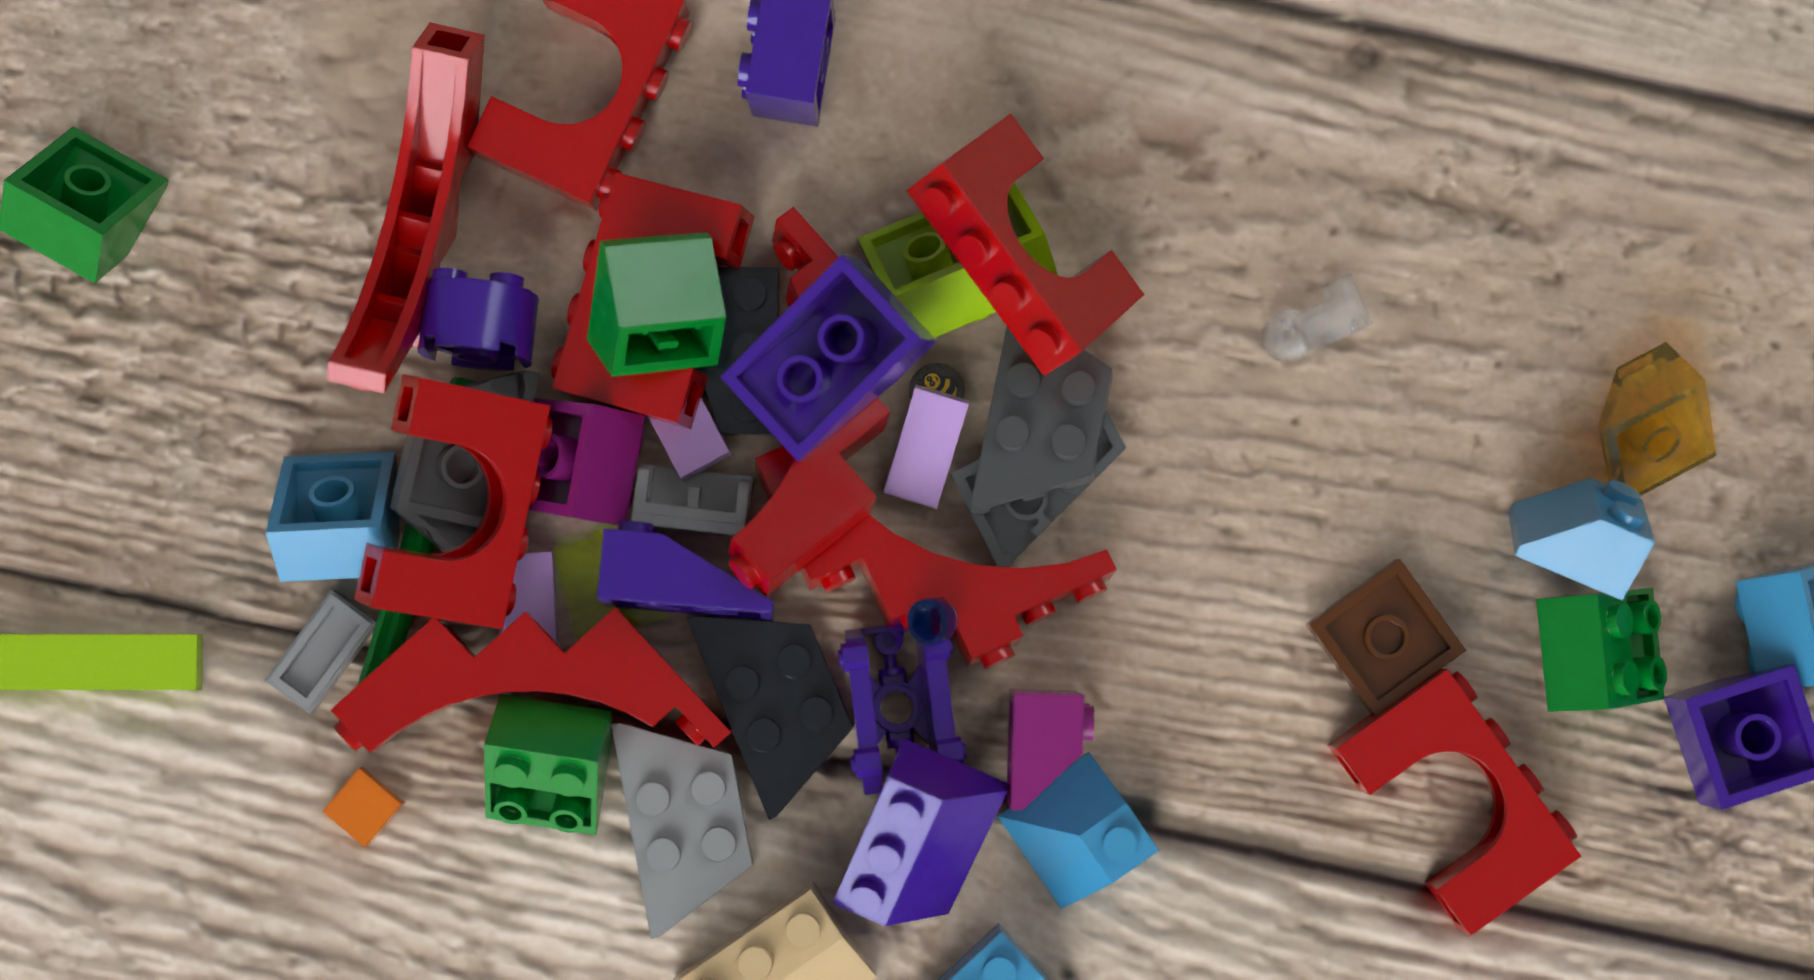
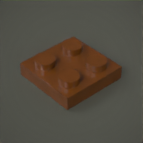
(1385, 637)

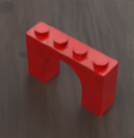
(584, 156)
(633, 211)
(969, 211)
(476, 577)
(1523, 838)

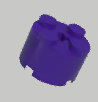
(478, 320)

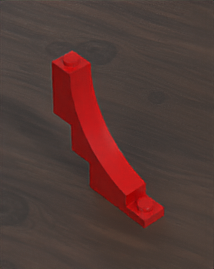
(822, 492)
(440, 670)

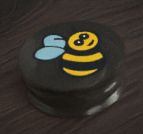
(940, 378)

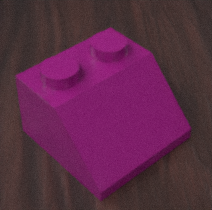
(589, 462)
(1043, 739)

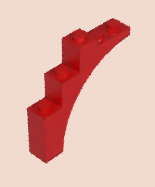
(420, 208)
(985, 597)

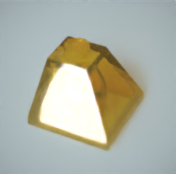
(1655, 420)

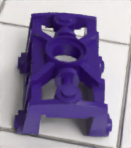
(926, 690)

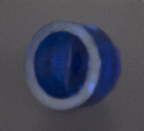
(925, 620)

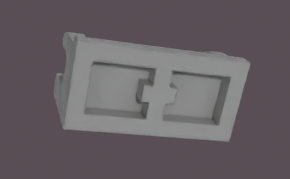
(700, 504)

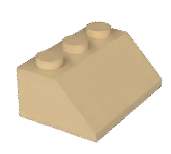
(788, 943)

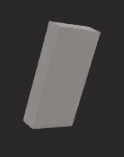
(322, 651)

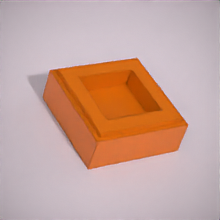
(363, 806)

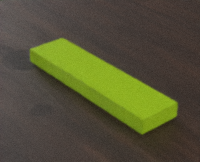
(101, 661)

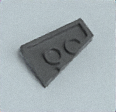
(1018, 523)

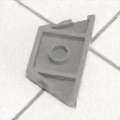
(681, 820)

